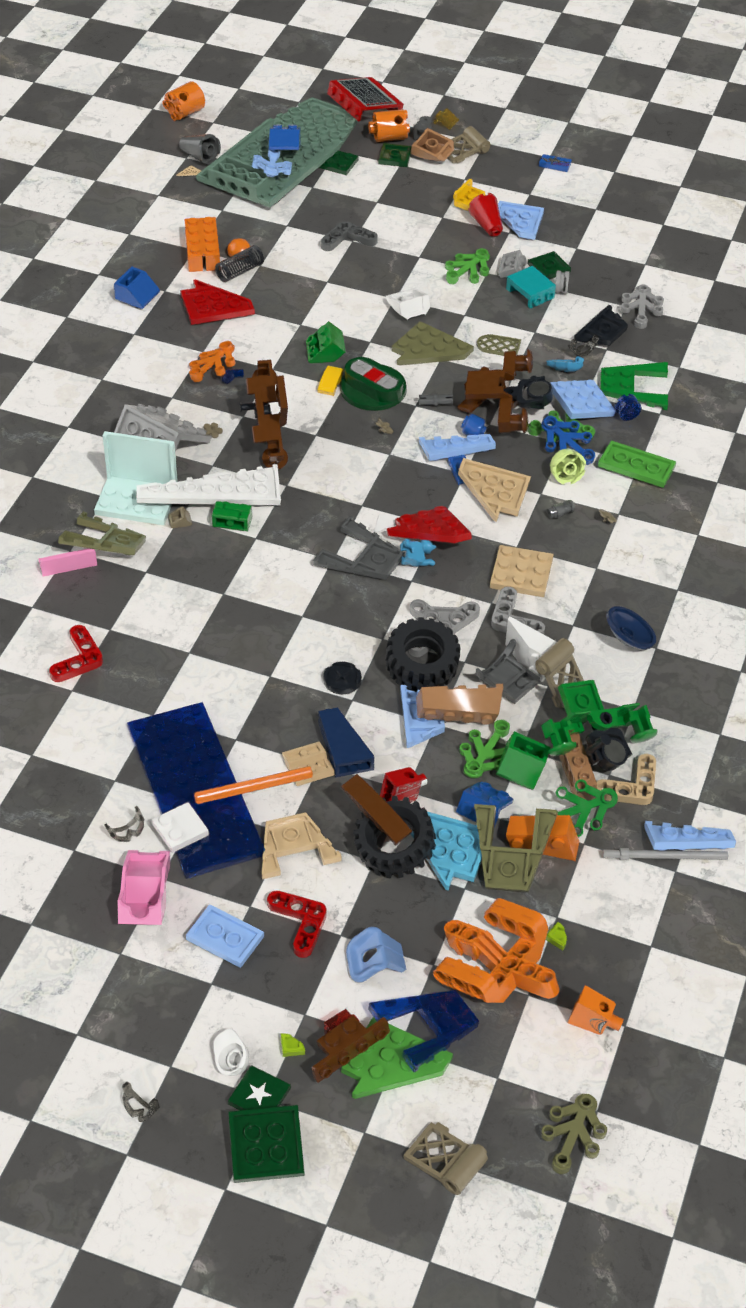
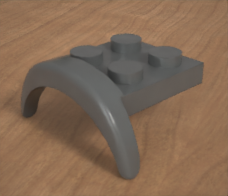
(514, 676)

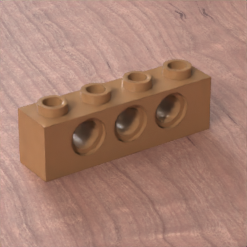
(578, 767)

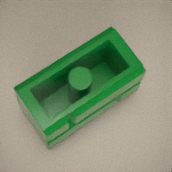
(232, 516)

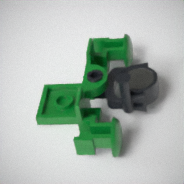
(584, 705)

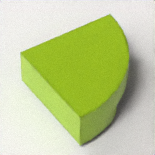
(557, 936)
(291, 1045)

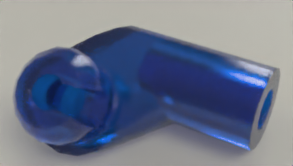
(231, 374)

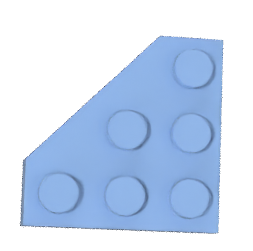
(521, 218)

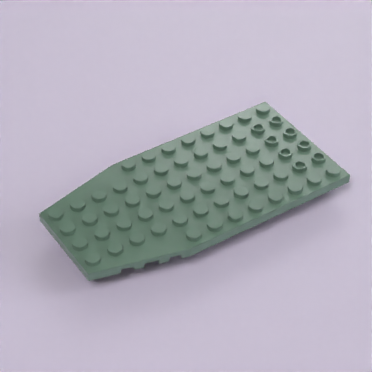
(322, 134)

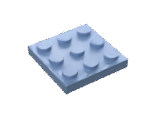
(582, 399)

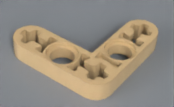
(634, 789)

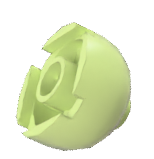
(567, 466)

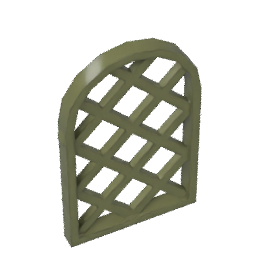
(501, 339)

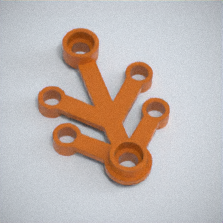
(225, 348)

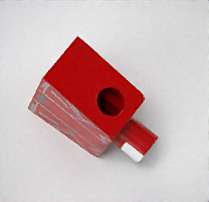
(402, 784)

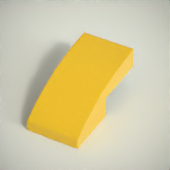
(330, 380)

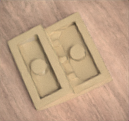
(309, 755)

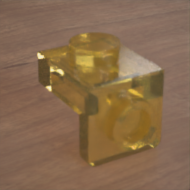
(446, 118)

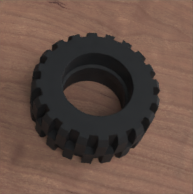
(422, 634)

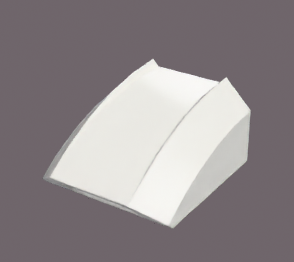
(409, 302)

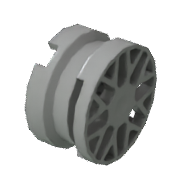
(560, 278)

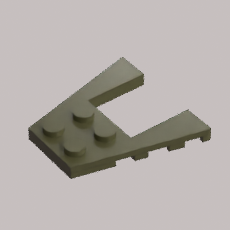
(115, 539)
(511, 867)

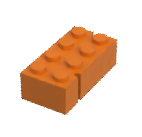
(202, 241)

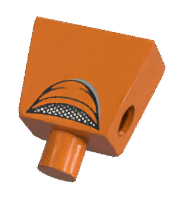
(594, 1012)

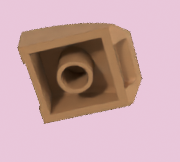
(432, 146)

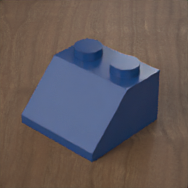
(285, 137)

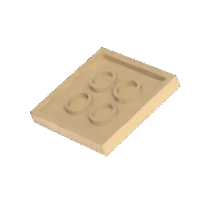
(522, 570)

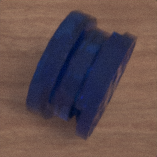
(628, 407)

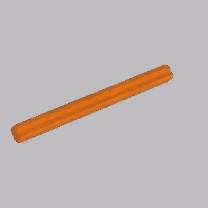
(253, 785)

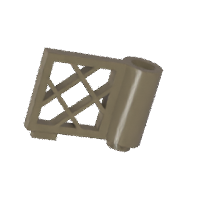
(472, 140)
(555, 662)
(459, 1169)

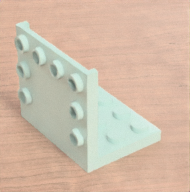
(132, 463)

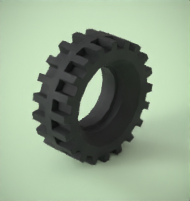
(403, 861)

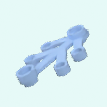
(272, 168)

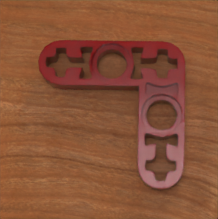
(84, 655)
(308, 918)

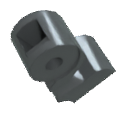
(419, 128)

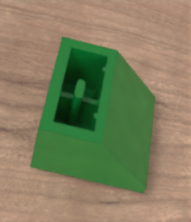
(325, 344)
(523, 760)

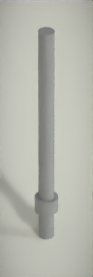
(625, 854)

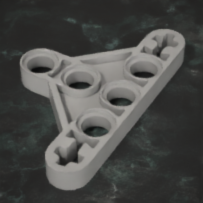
(444, 615)

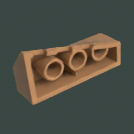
(460, 703)

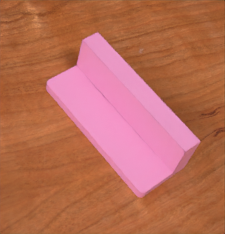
(68, 561)

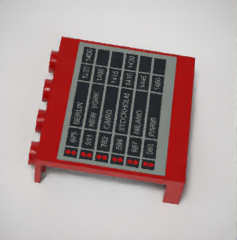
(362, 94)

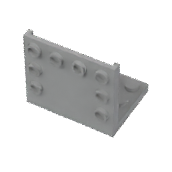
(158, 424)

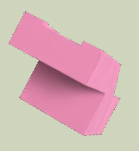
(143, 888)

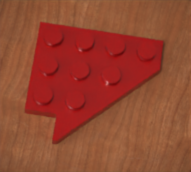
(210, 303)
(430, 525)

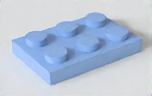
(225, 936)

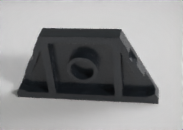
(605, 325)

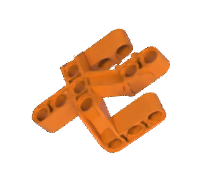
(508, 968)

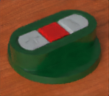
(372, 385)

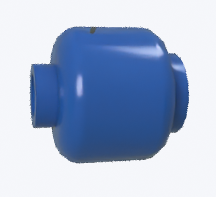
(473, 425)

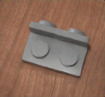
(512, 263)

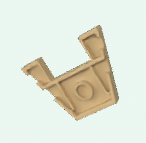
(292, 836)

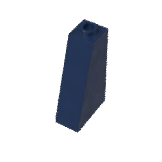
(343, 744)

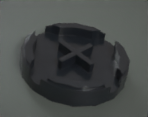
(342, 678)

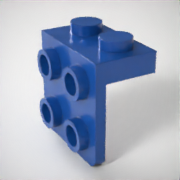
(482, 794)

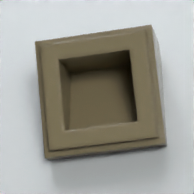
(180, 518)

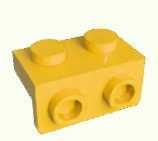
(466, 194)

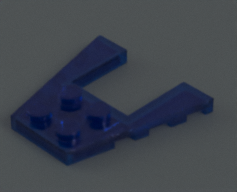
(442, 1011)

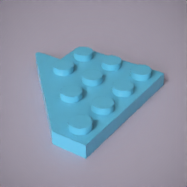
(456, 849)

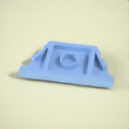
(417, 728)

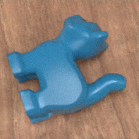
(415, 552)

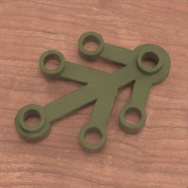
(575, 1129)

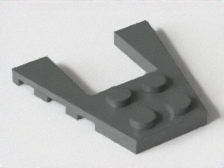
(375, 561)

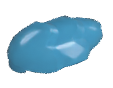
(566, 365)

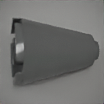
(201, 147)

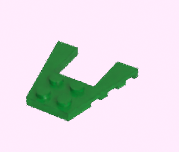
(620, 381)

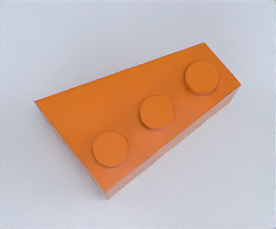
(562, 840)

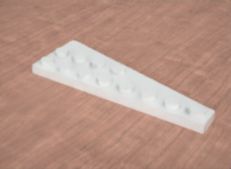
(243, 487)

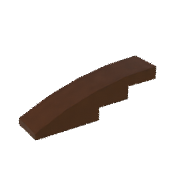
(376, 809)

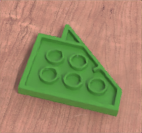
(385, 1068)

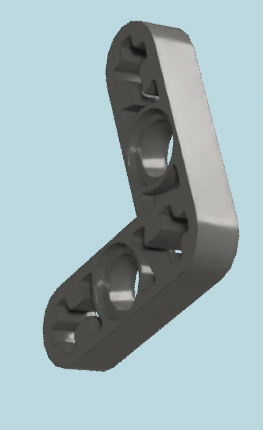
(347, 230)

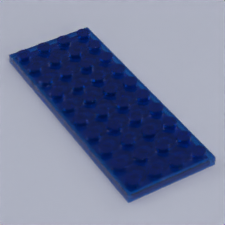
(186, 757)

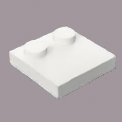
(180, 827)

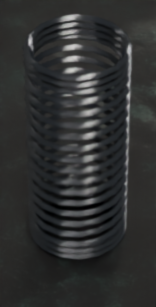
(251, 256)

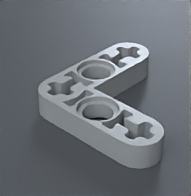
(499, 615)

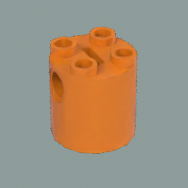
(184, 100)
(389, 125)

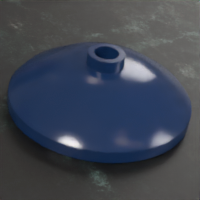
(630, 628)

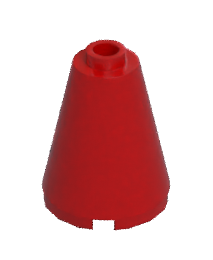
(486, 213)

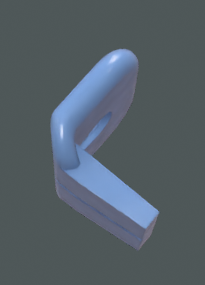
(388, 954)

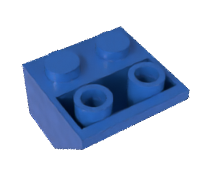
(135, 288)

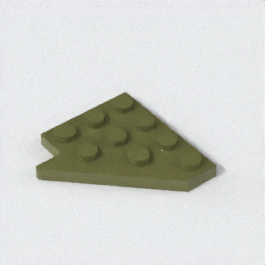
(429, 345)

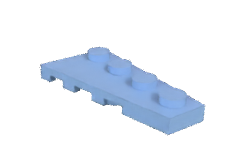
(456, 446)
(688, 837)

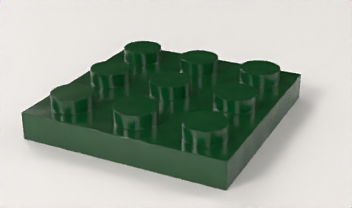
(266, 1144)

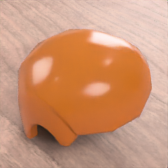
(236, 246)

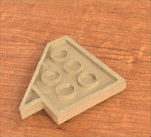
(495, 487)

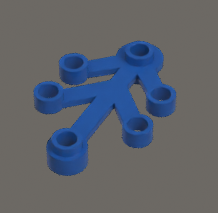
(567, 437)

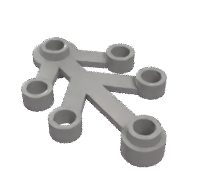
(642, 292)

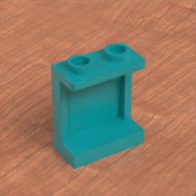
(532, 285)

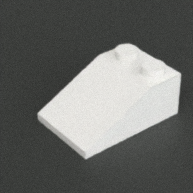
(529, 644)

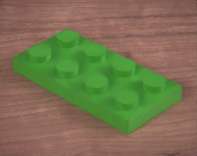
(637, 464)

